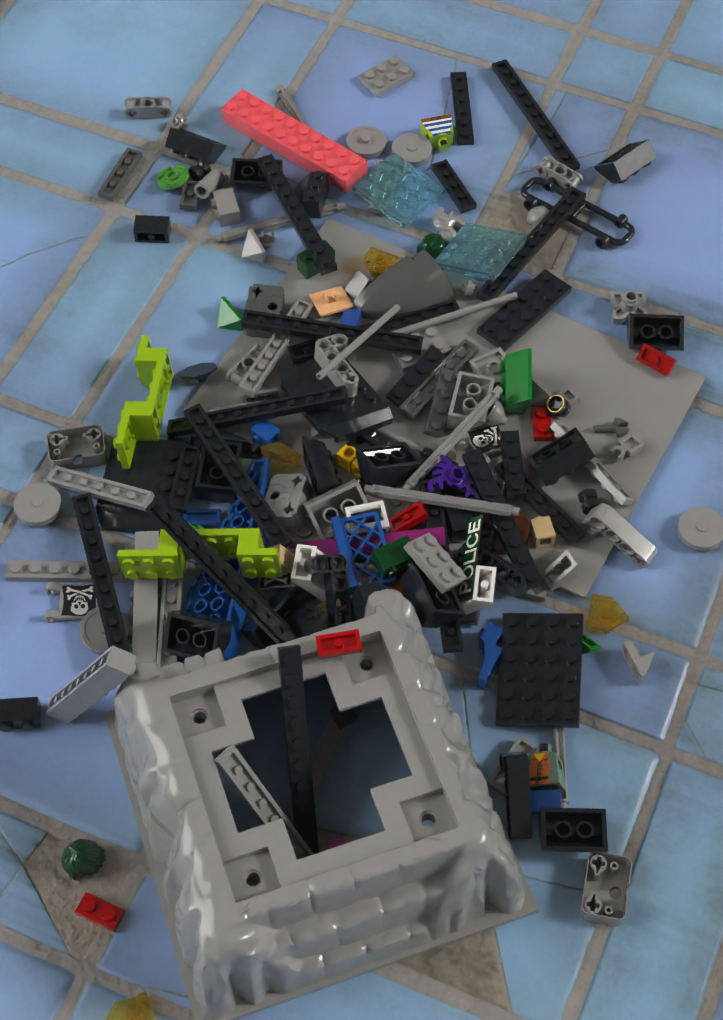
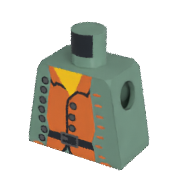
(546, 770)

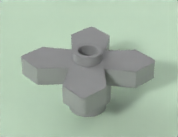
(627, 303)

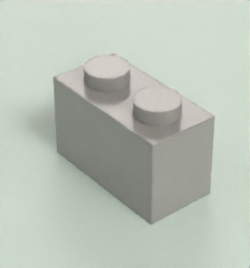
(226, 207)

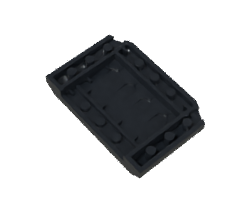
(360, 414)
(152, 470)

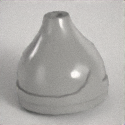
(496, 414)

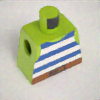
(438, 131)

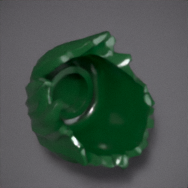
(82, 858)

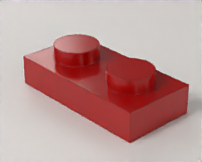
(656, 359)
(541, 424)
(408, 517)
(338, 644)
(100, 912)

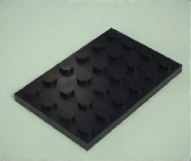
(540, 670)

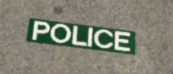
(470, 555)

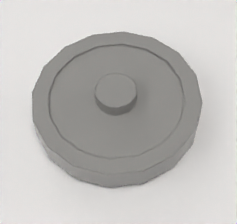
(366, 141)
(413, 148)
(37, 504)
(700, 529)
(93, 632)

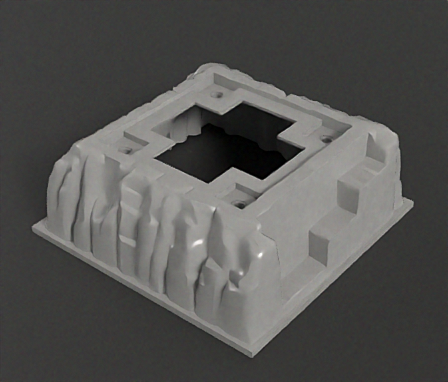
(340, 908)

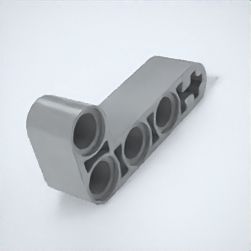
(325, 351)
(620, 533)

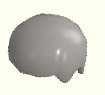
(536, 214)

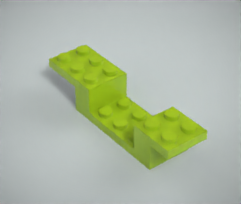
(144, 418)
(233, 543)

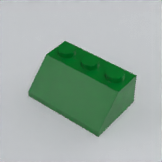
(516, 381)

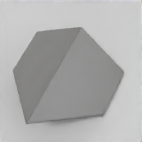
(560, 569)

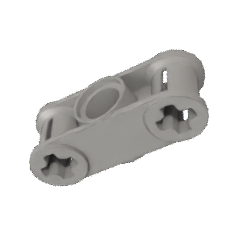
(147, 107)
(561, 173)
(239, 370)

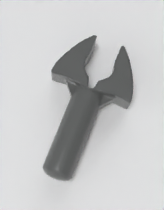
(615, 427)

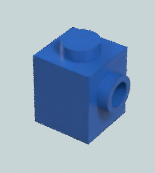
(264, 433)

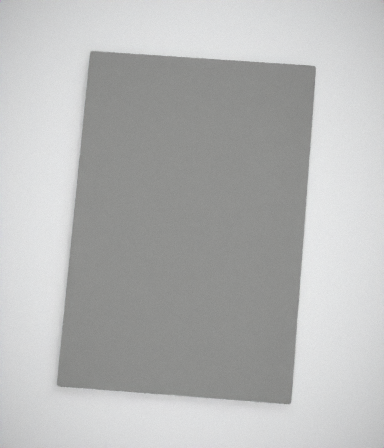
(563, 355)

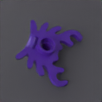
(453, 477)

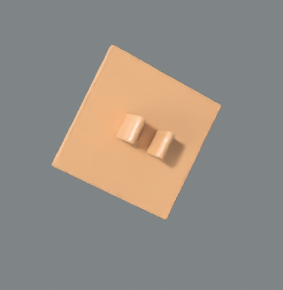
(331, 301)

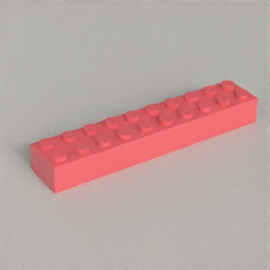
(294, 140)

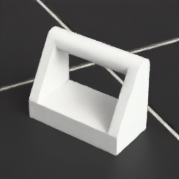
(366, 507)

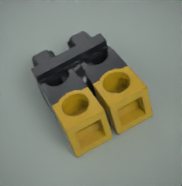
(346, 456)

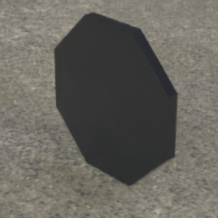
(198, 371)

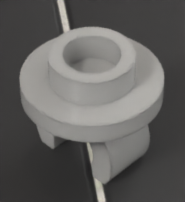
(180, 122)
(267, 240)

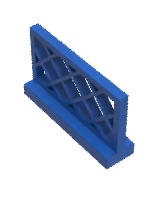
(344, 548)

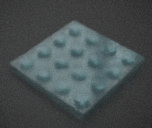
(398, 190)
(480, 251)

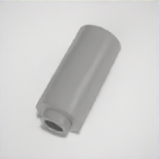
(209, 183)

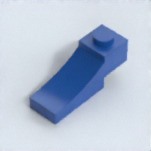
(489, 642)

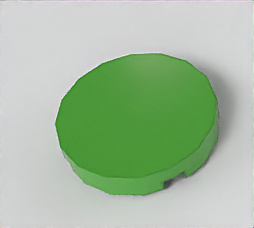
(172, 177)

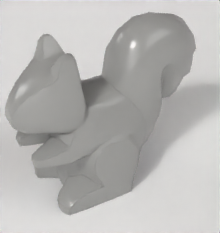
(445, 223)

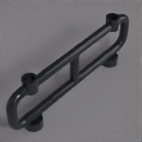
(602, 239)

